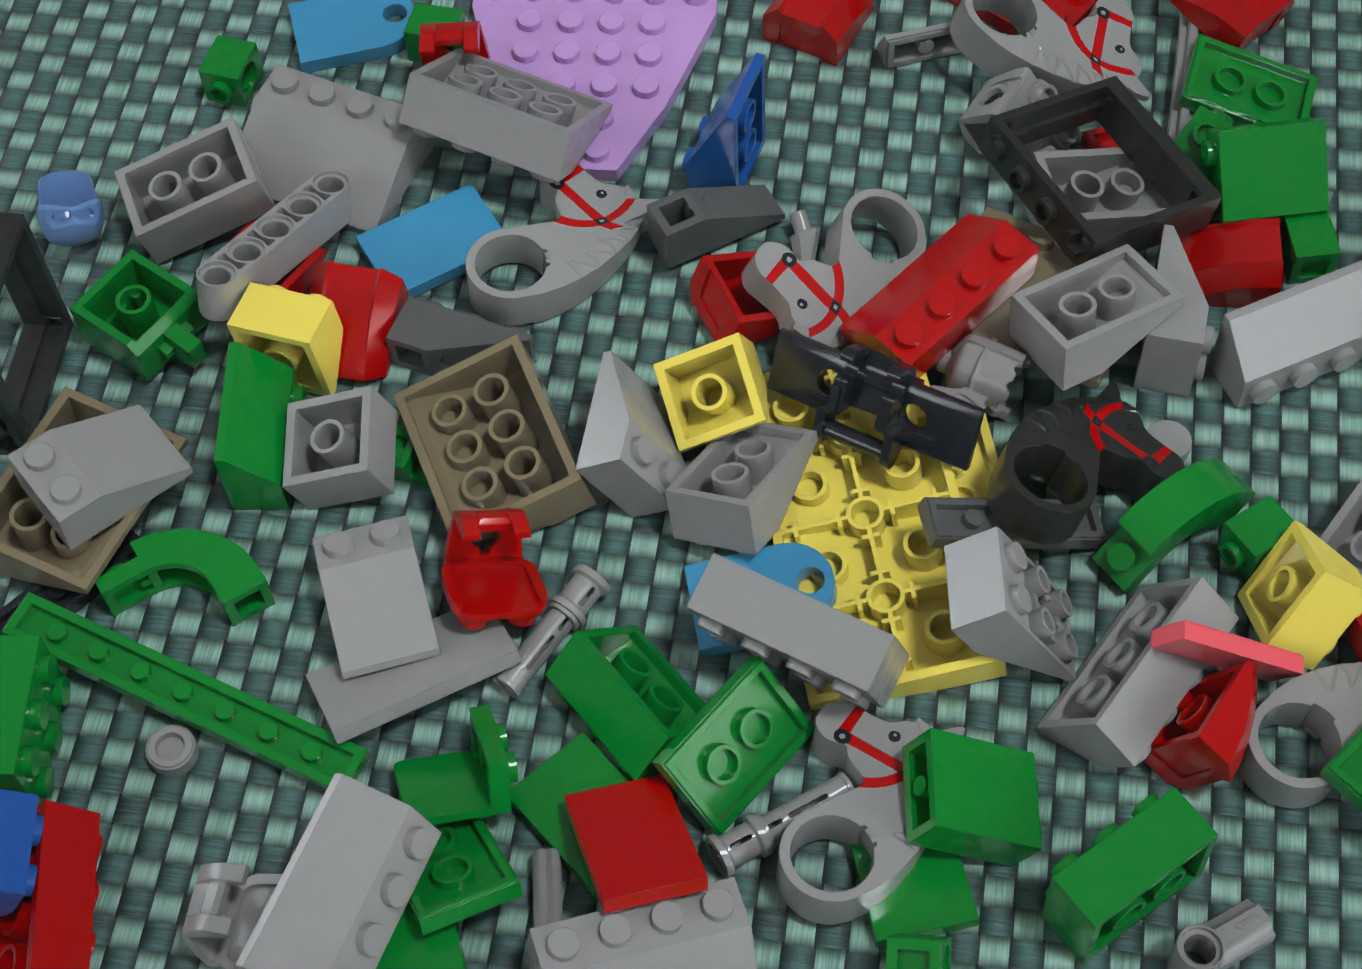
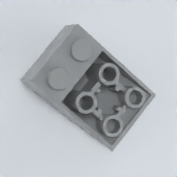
(1008, 605)

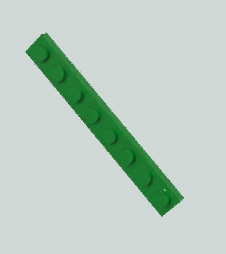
(187, 694)

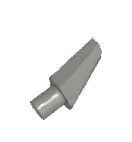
(806, 238)

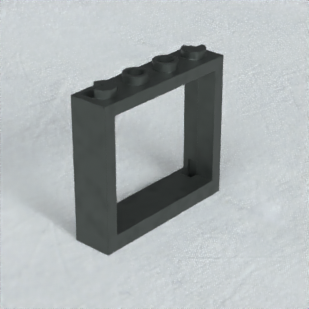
(1134, 133)
(42, 338)

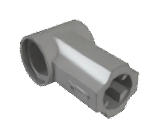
(1224, 938)

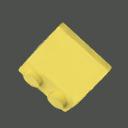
(293, 330)
(713, 391)
(1302, 595)

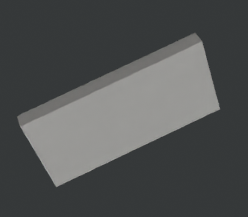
(384, 695)

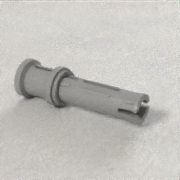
(564, 614)
(754, 834)

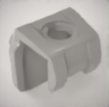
(1019, 89)
(225, 911)

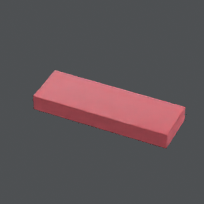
(1225, 650)

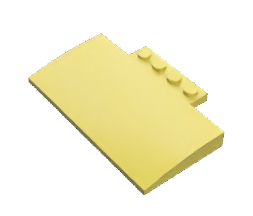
(876, 543)

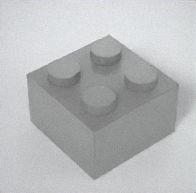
(340, 448)

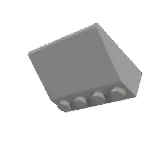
(502, 114)
(320, 125)

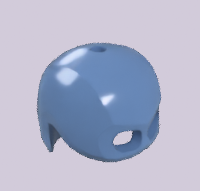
(69, 208)

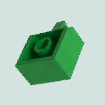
(141, 317)

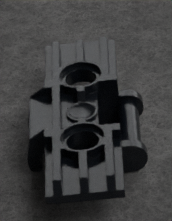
(880, 388)

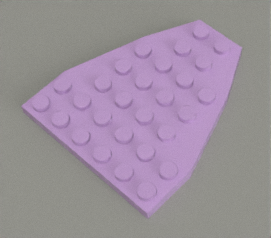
(607, 49)

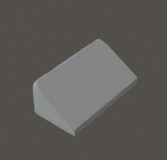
(916, 45)

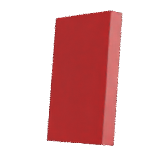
(635, 843)

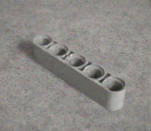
(274, 243)

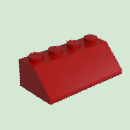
(945, 292)
(57, 920)

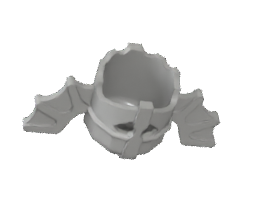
(981, 373)

